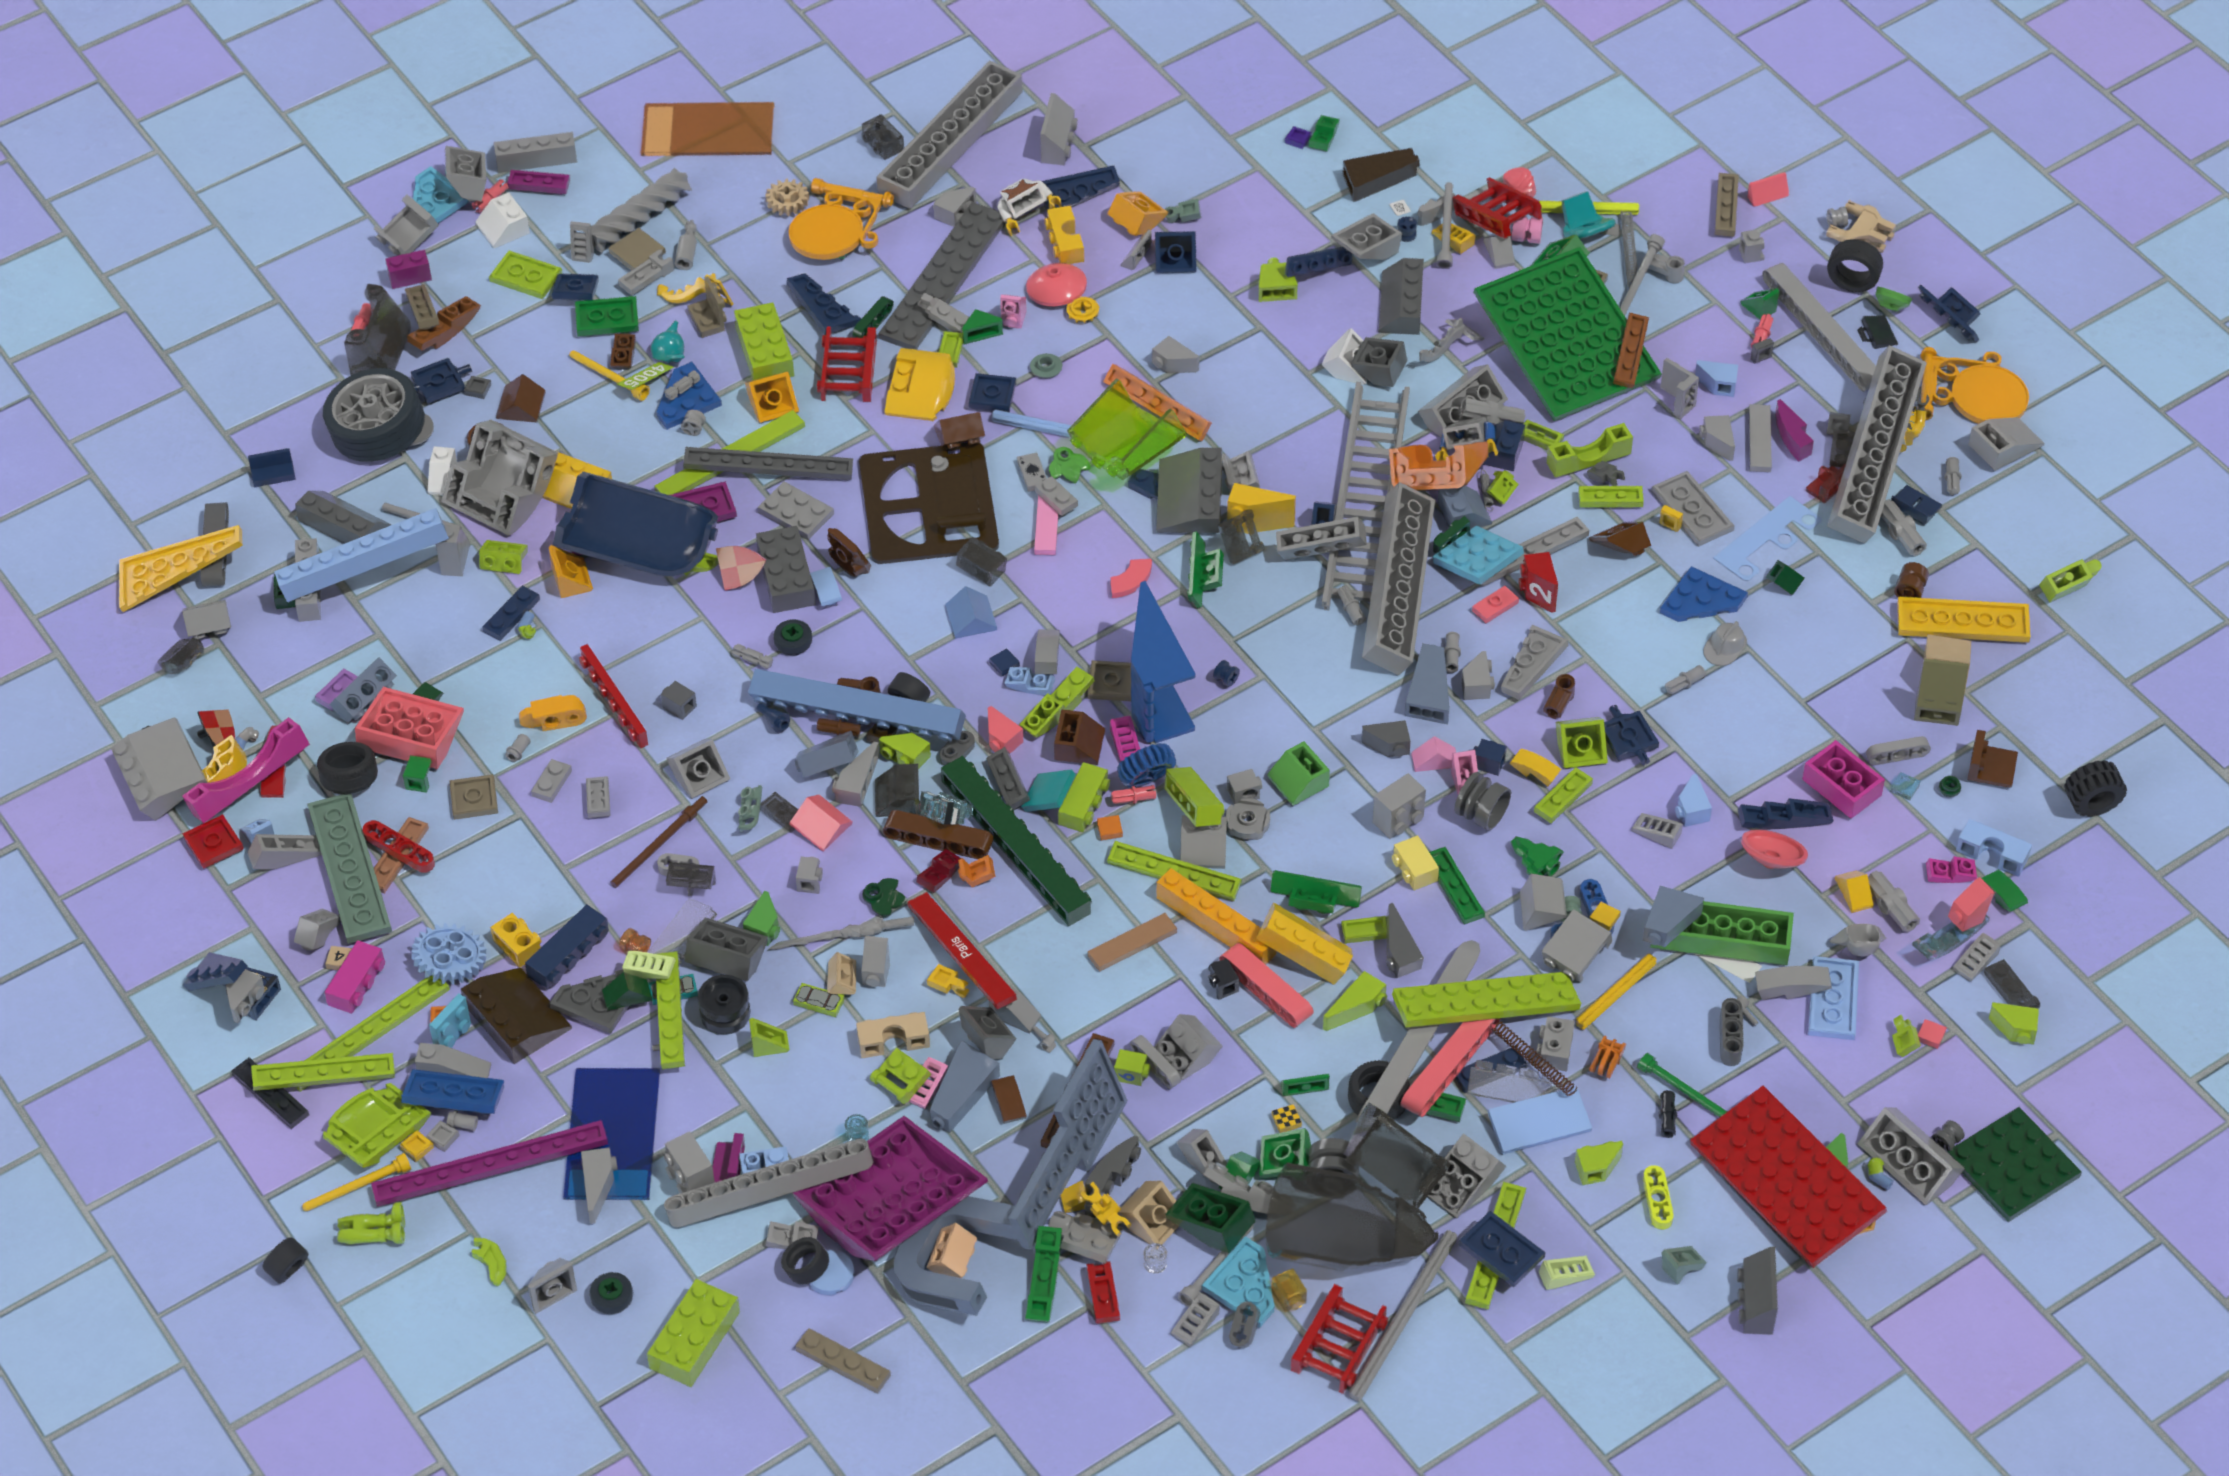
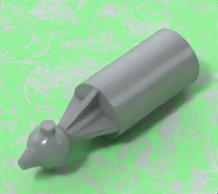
(686, 247)

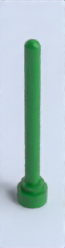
(1649, 1064)

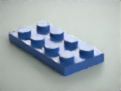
(453, 1091)

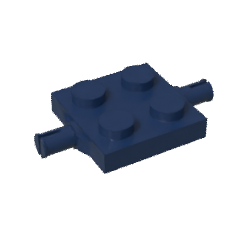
(439, 380)
(1629, 735)

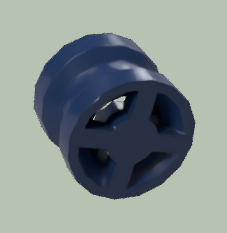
(1407, 226)
(1226, 673)

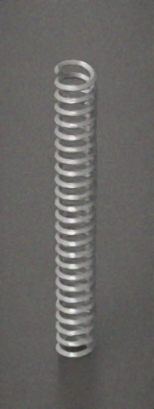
(1625, 241)

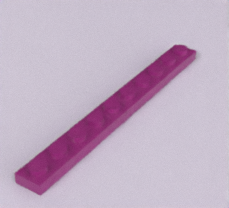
(489, 1163)

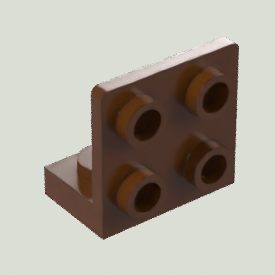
(1991, 764)

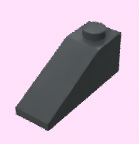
(1402, 951)

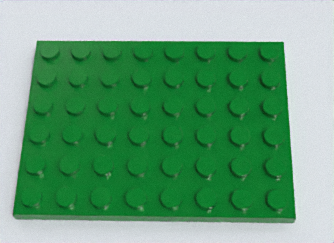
(1563, 331)

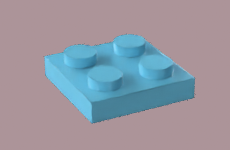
(451, 1022)

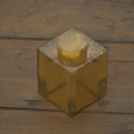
(1289, 1290)

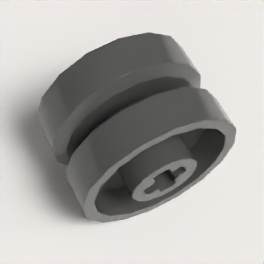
(1330, 1156)

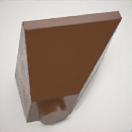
(1624, 537)

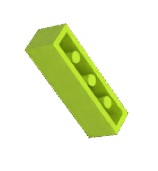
(1193, 796)

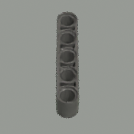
(215, 519)

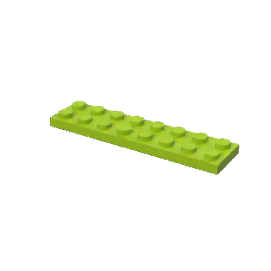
(1486, 999)

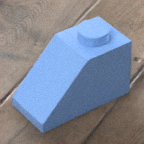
(1693, 804)

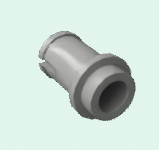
(515, 751)
(462, 1121)

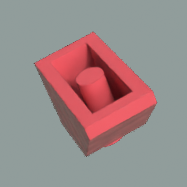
(1003, 731)
(1972, 905)

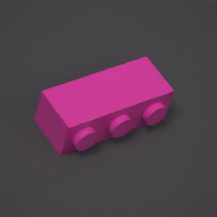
(355, 977)

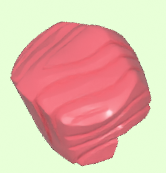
(1521, 180)

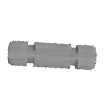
(682, 385)
(752, 656)

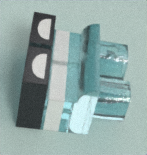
(944, 808)

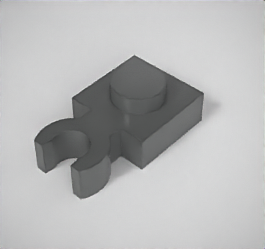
(1605, 472)

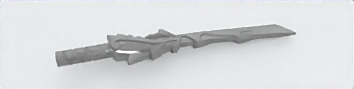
(867, 928)

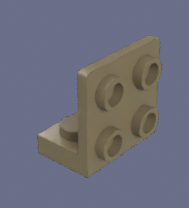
(709, 313)

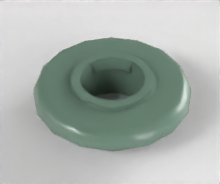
(1046, 371)

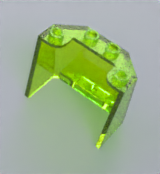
(1121, 434)

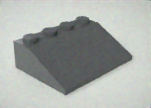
(1190, 492)

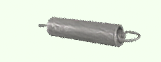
(1485, 483)

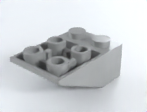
(2003, 441)
(1467, 1178)

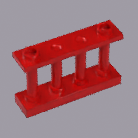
(1494, 220)
(866, 372)
(1324, 1320)

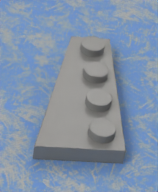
(1536, 656)

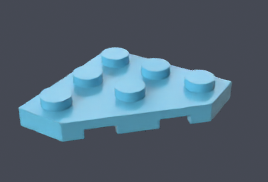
(437, 194)
(1243, 1278)

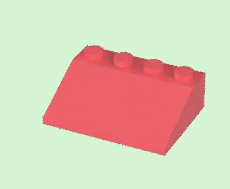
(409, 725)

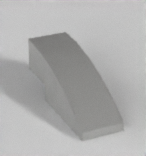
(1047, 651)
(1792, 981)

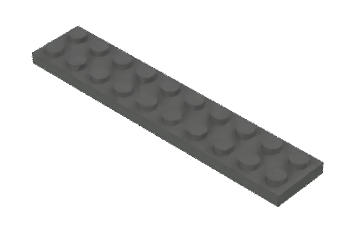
(943, 275)

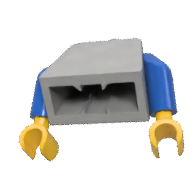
(1465, 433)

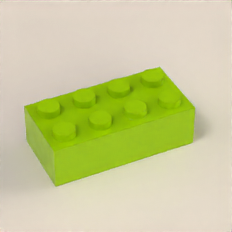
(763, 341)
(693, 1332)

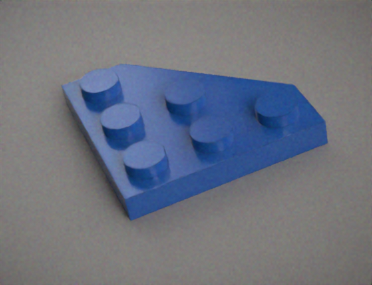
(698, 397)
(1702, 596)

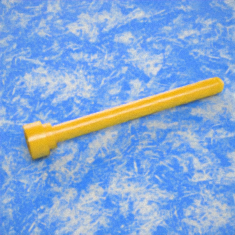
(640, 392)
(398, 1165)

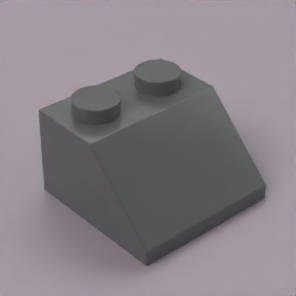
(1380, 360)
(986, 1030)

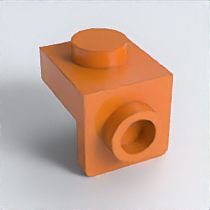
(977, 871)

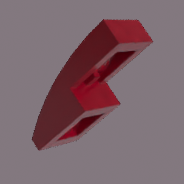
(941, 870)

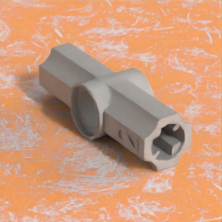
(1492, 411)
(1902, 528)
(1892, 901)

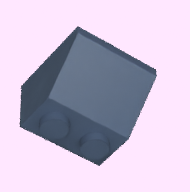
(1463, 502)

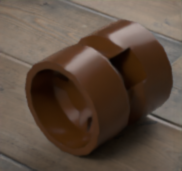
(1912, 580)

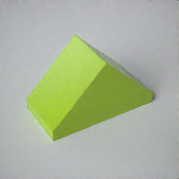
(767, 1038)

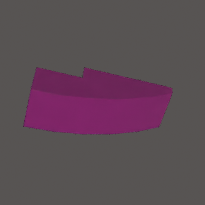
(1793, 431)

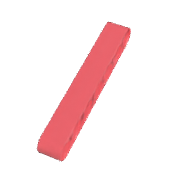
(1446, 1065)

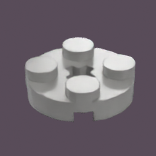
(1248, 829)

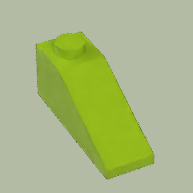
(1357, 1001)

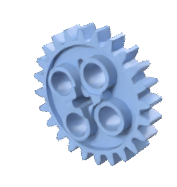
(448, 953)

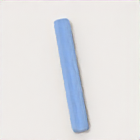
(1030, 423)

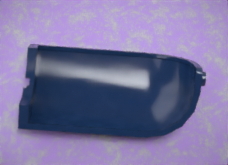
(635, 526)

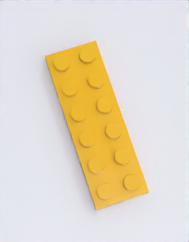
(1963, 619)

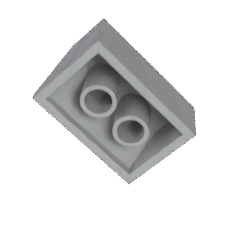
(1057, 131)
(466, 172)

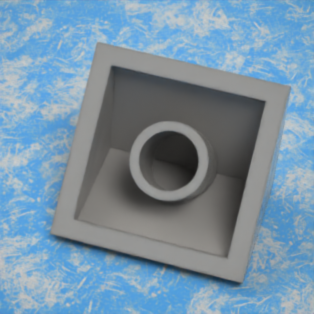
(1542, 901)

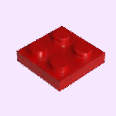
(213, 841)

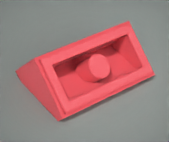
(1768, 189)

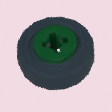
(792, 637)
(616, 1300)

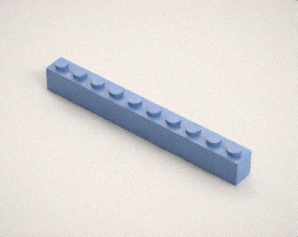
(857, 704)

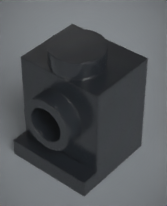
(1223, 978)

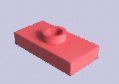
(1495, 604)

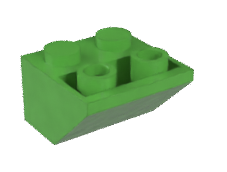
(1299, 774)

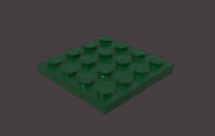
(2014, 1164)

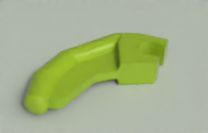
(493, 1257)

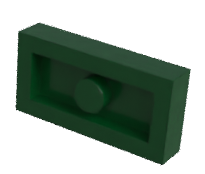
(1456, 530)

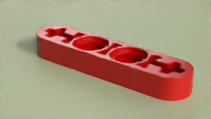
(400, 844)

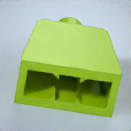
(1275, 284)

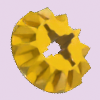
(1091, 309)

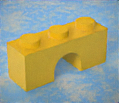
(1061, 224)

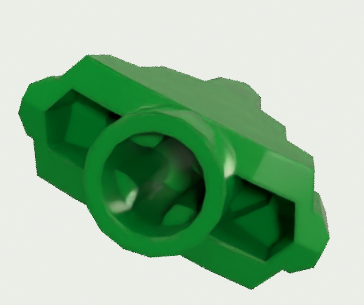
(1537, 857)

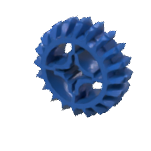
(1146, 765)

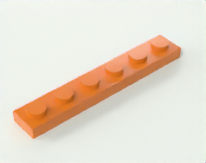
(1158, 401)

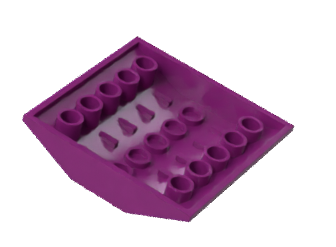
(894, 1198)

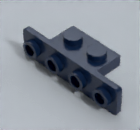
(1318, 261)
(1955, 308)

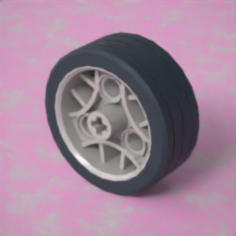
(373, 414)

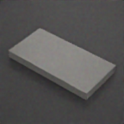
(1701, 515)

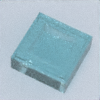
(1905, 786)

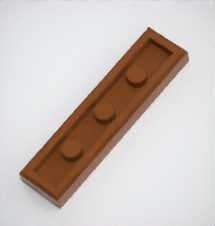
(1631, 350)

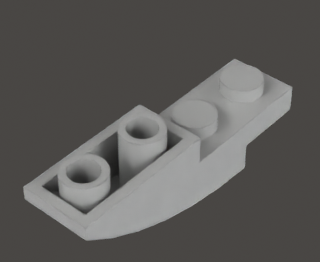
(1257, 1195)

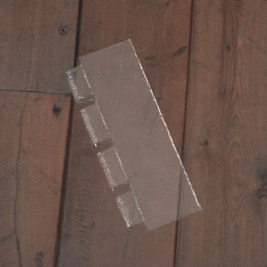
(680, 928)
(1506, 1085)

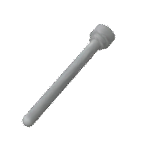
(1654, 244)
(1445, 259)
(1189, 1293)

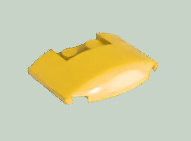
(920, 384)

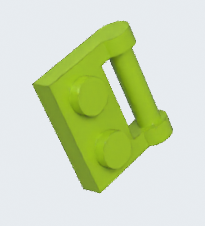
(904, 1069)

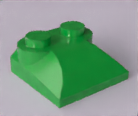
(1282, 1149)

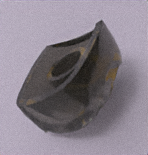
(181, 655)

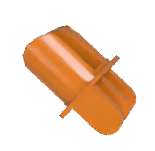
(1609, 1052)

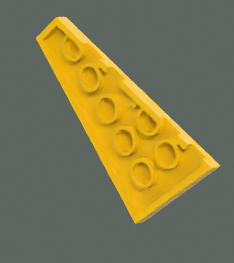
(160, 568)

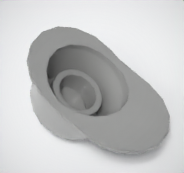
(1725, 644)

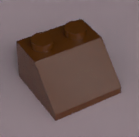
(959, 430)

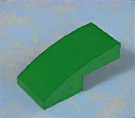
(1324, 133)
(2006, 891)

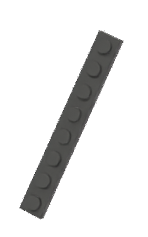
(768, 463)

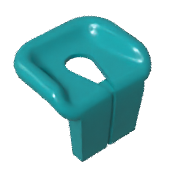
(1580, 211)

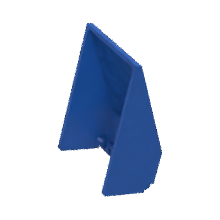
(1155, 667)

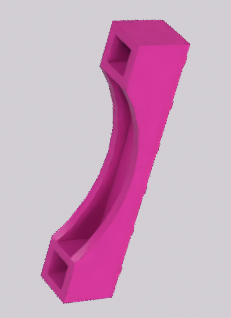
(282, 744)

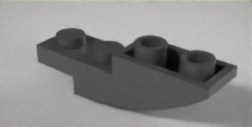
(1113, 1169)

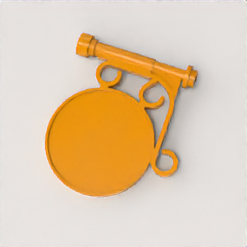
(833, 229)
(1978, 391)

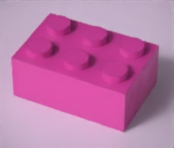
(1843, 779)

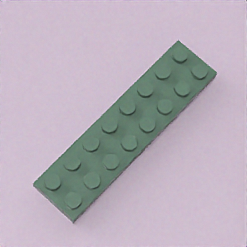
(349, 868)

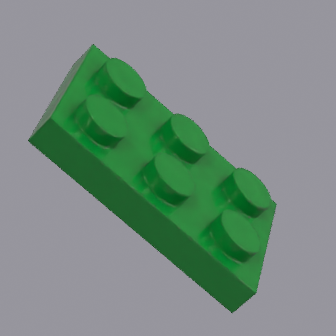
(606, 316)

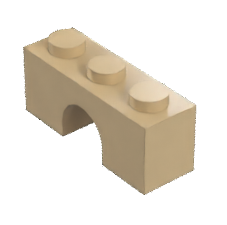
(910, 1028)

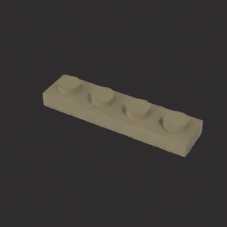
(1726, 204)
(422, 307)
(843, 1360)

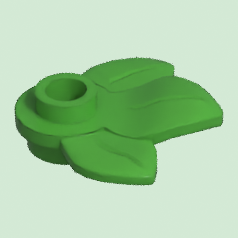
(1068, 467)

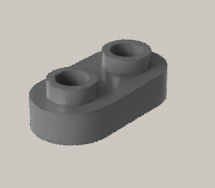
(957, 747)

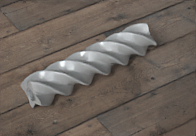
(639, 208)

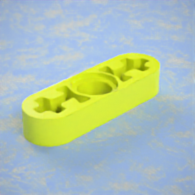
(1655, 1206)

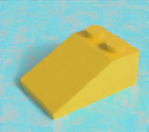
(1270, 508)

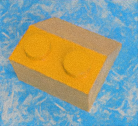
(1136, 212)

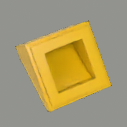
(1072, 1199)

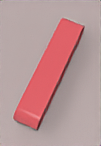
(1268, 986)

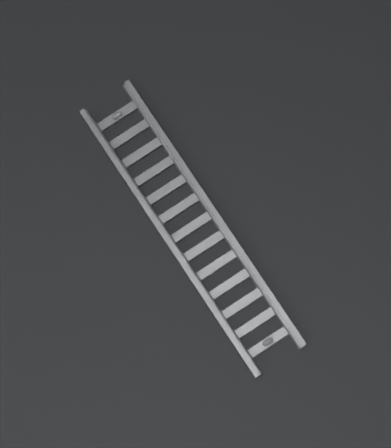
(1346, 481)

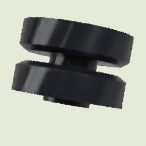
(724, 1004)

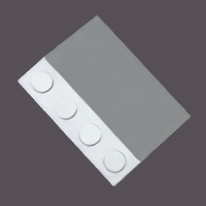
(158, 766)

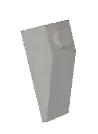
(856, 777)
(277, 851)
(449, 1060)
(598, 1178)

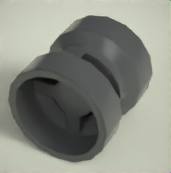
(1949, 1135)

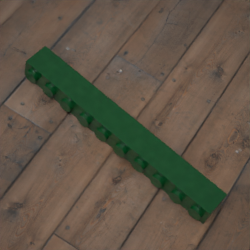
(1017, 841)

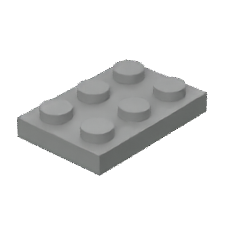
(796, 508)

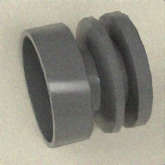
(1482, 801)

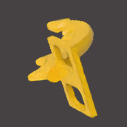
(692, 291)

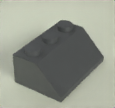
(725, 949)
(1758, 1292)

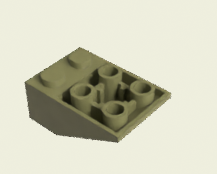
(1941, 692)

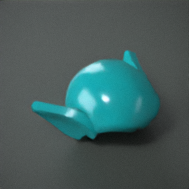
(668, 345)

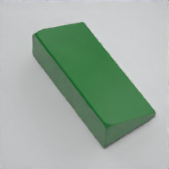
(1305, 1084)

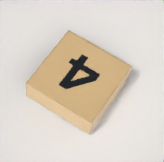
(336, 957)

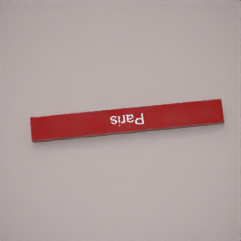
(962, 951)

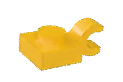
(946, 979)

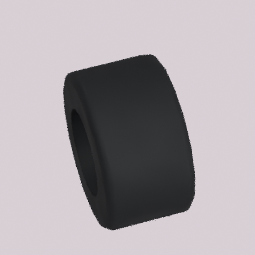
(908, 687)
(285, 1260)

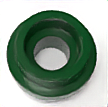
(1953, 783)

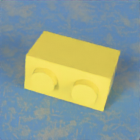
(1415, 863)

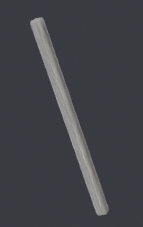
(1403, 1315)

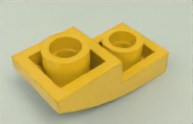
(1530, 762)

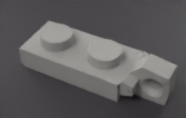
(943, 313)

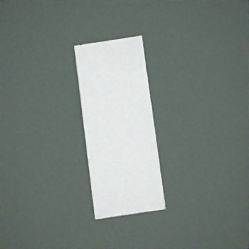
(1741, 968)

